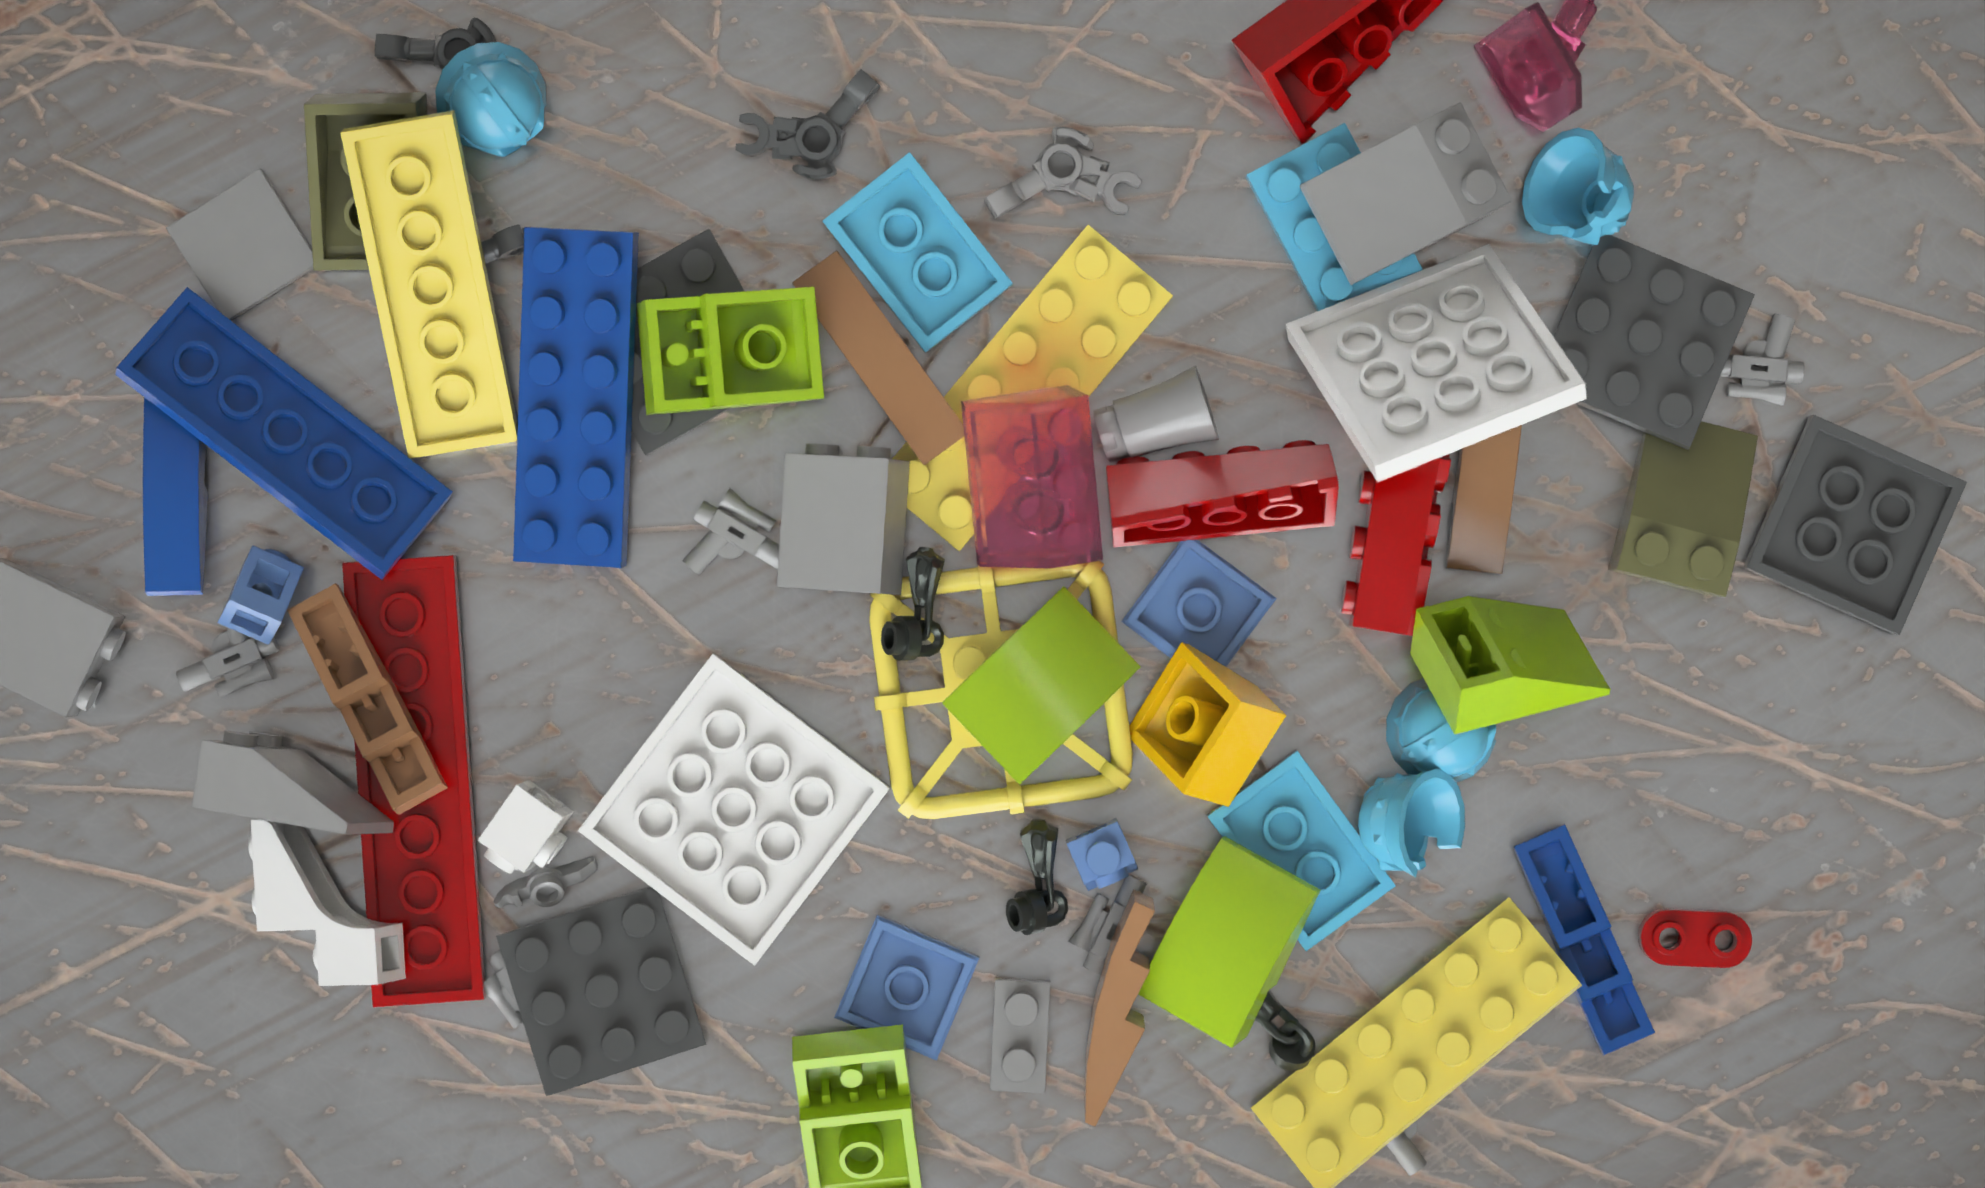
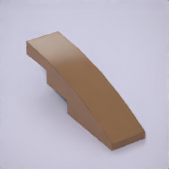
(882, 359)
(1483, 503)
(367, 698)
(1114, 1025)

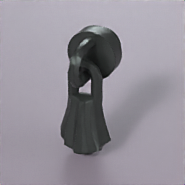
(905, 634)
(1029, 907)
(1291, 1043)

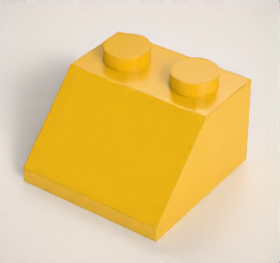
(1204, 726)

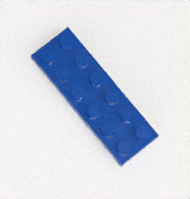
(575, 396)
(283, 433)

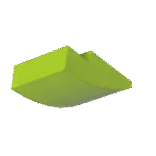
(730, 350)
(1041, 685)
(1229, 942)
(856, 1109)

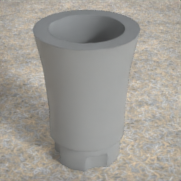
(1157, 418)

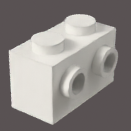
(526, 829)

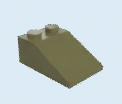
(333, 211)
(1686, 510)

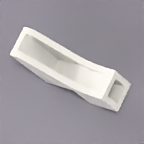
(299, 894)

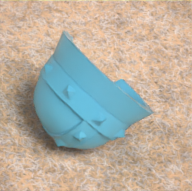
(494, 97)
(1577, 188)
(1425, 742)
(1404, 812)

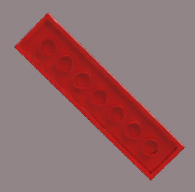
(429, 863)

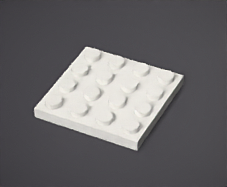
(1435, 362)
(734, 809)

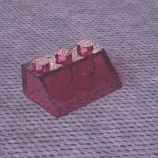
(1032, 479)

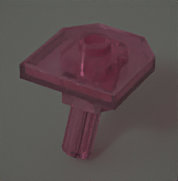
(1537, 60)

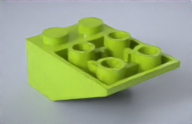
(1501, 660)

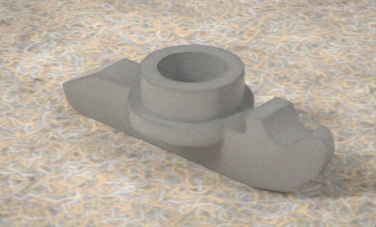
(546, 885)

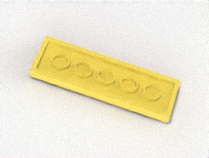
(430, 284)
(1061, 335)
(1416, 1046)

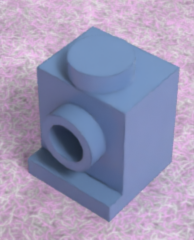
(261, 594)
(1102, 855)

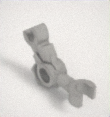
(1065, 168)

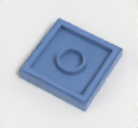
(1199, 603)
(907, 982)

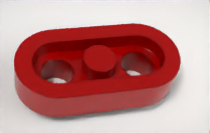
(1695, 938)

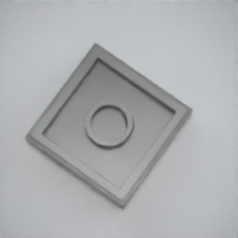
(243, 245)

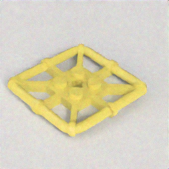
(959, 660)

